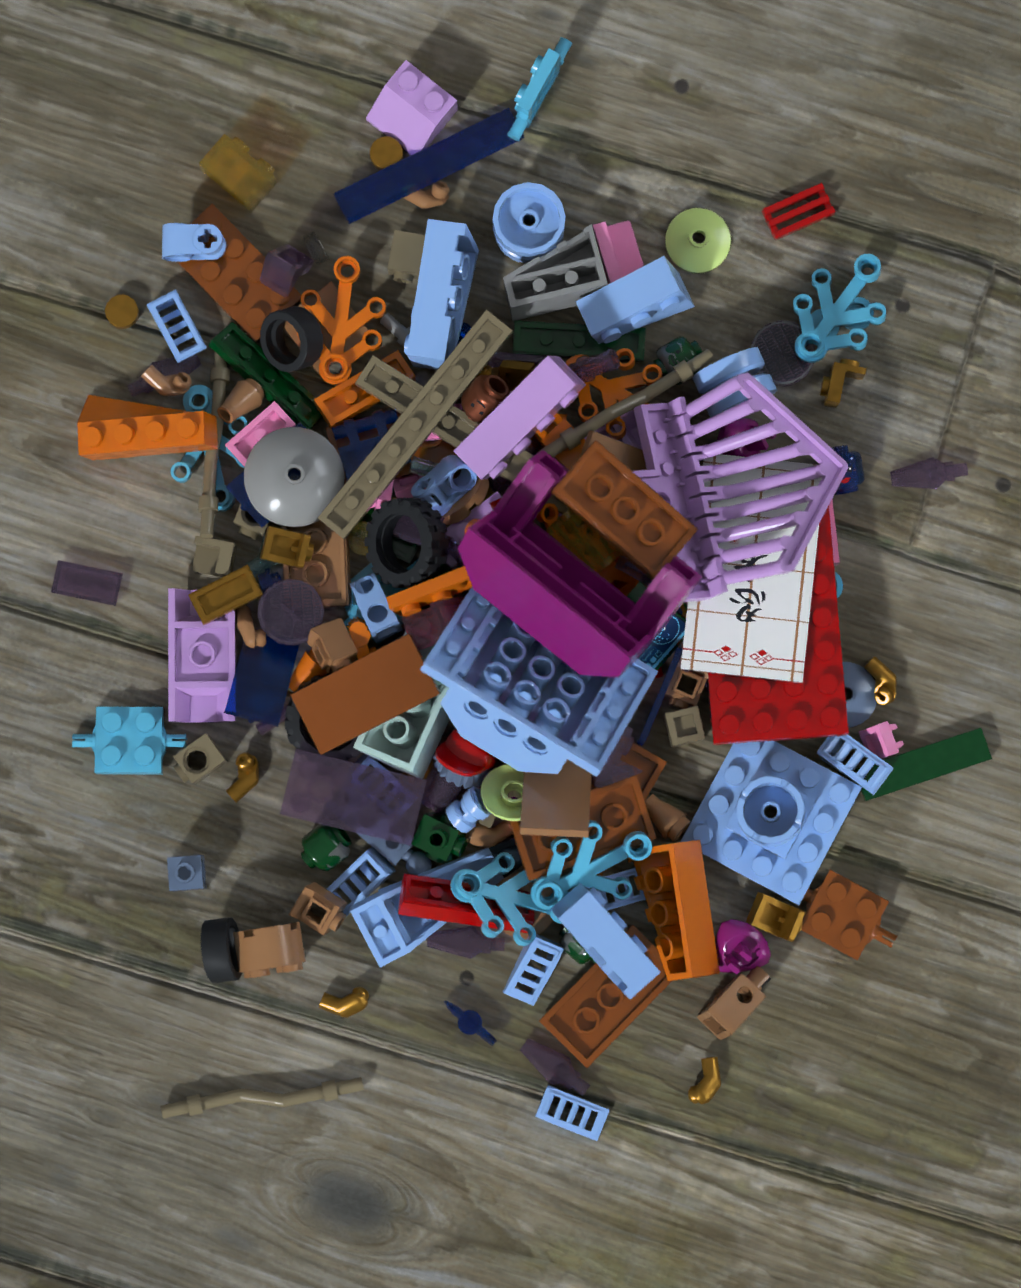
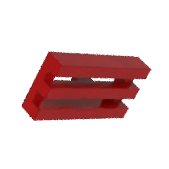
(822, 200)

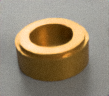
(385, 152)
(122, 311)

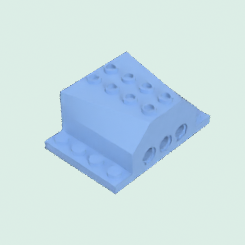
(525, 700)

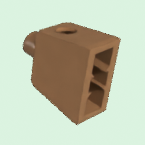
(726, 1012)

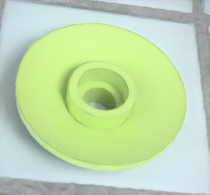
(697, 256)
(497, 790)

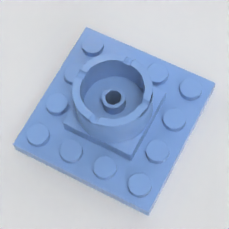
(779, 850)

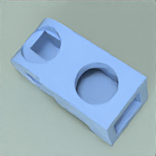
(375, 608)

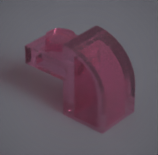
(430, 623)

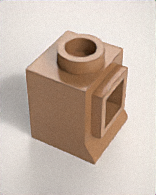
(332, 645)
(682, 699)
(330, 902)

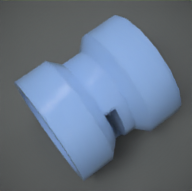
(467, 811)

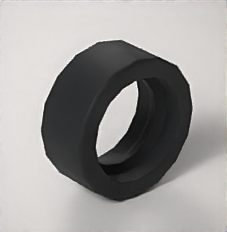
(274, 345)
(219, 950)

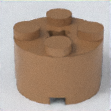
(269, 948)

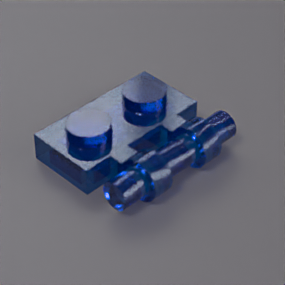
(357, 451)

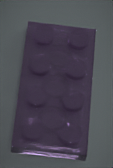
(353, 797)

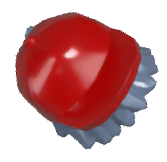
(462, 761)

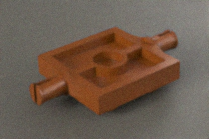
(845, 915)

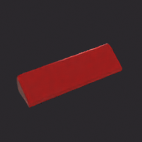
(434, 900)

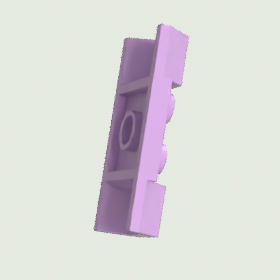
(198, 662)

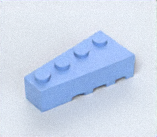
(441, 293)

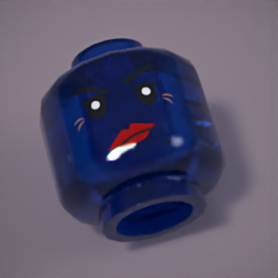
(855, 473)

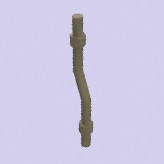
(681, 372)
(208, 501)
(196, 1104)

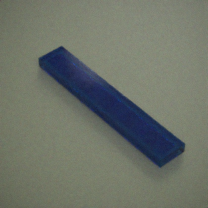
(426, 166)

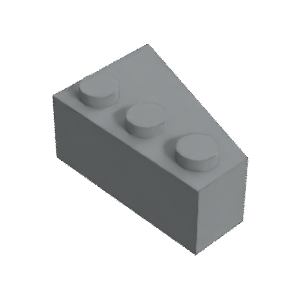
(556, 278)

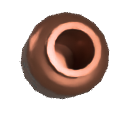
(483, 396)

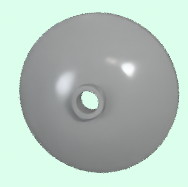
(287, 500)

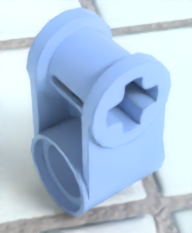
(186, 242)
(442, 486)

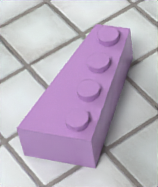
(519, 417)

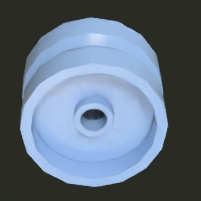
(530, 203)
(728, 367)

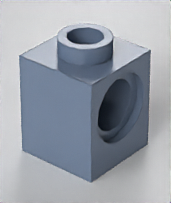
(186, 873)

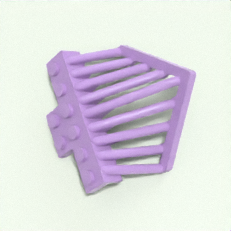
(679, 479)

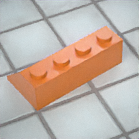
(132, 429)
(679, 908)

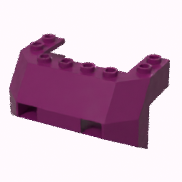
(557, 593)

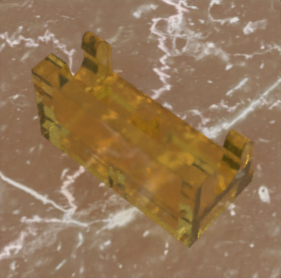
(583, 541)

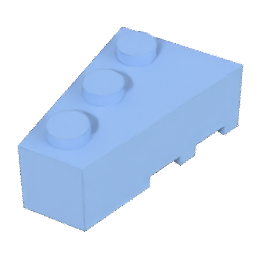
(635, 301)
(605, 939)

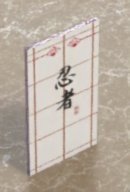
(759, 622)

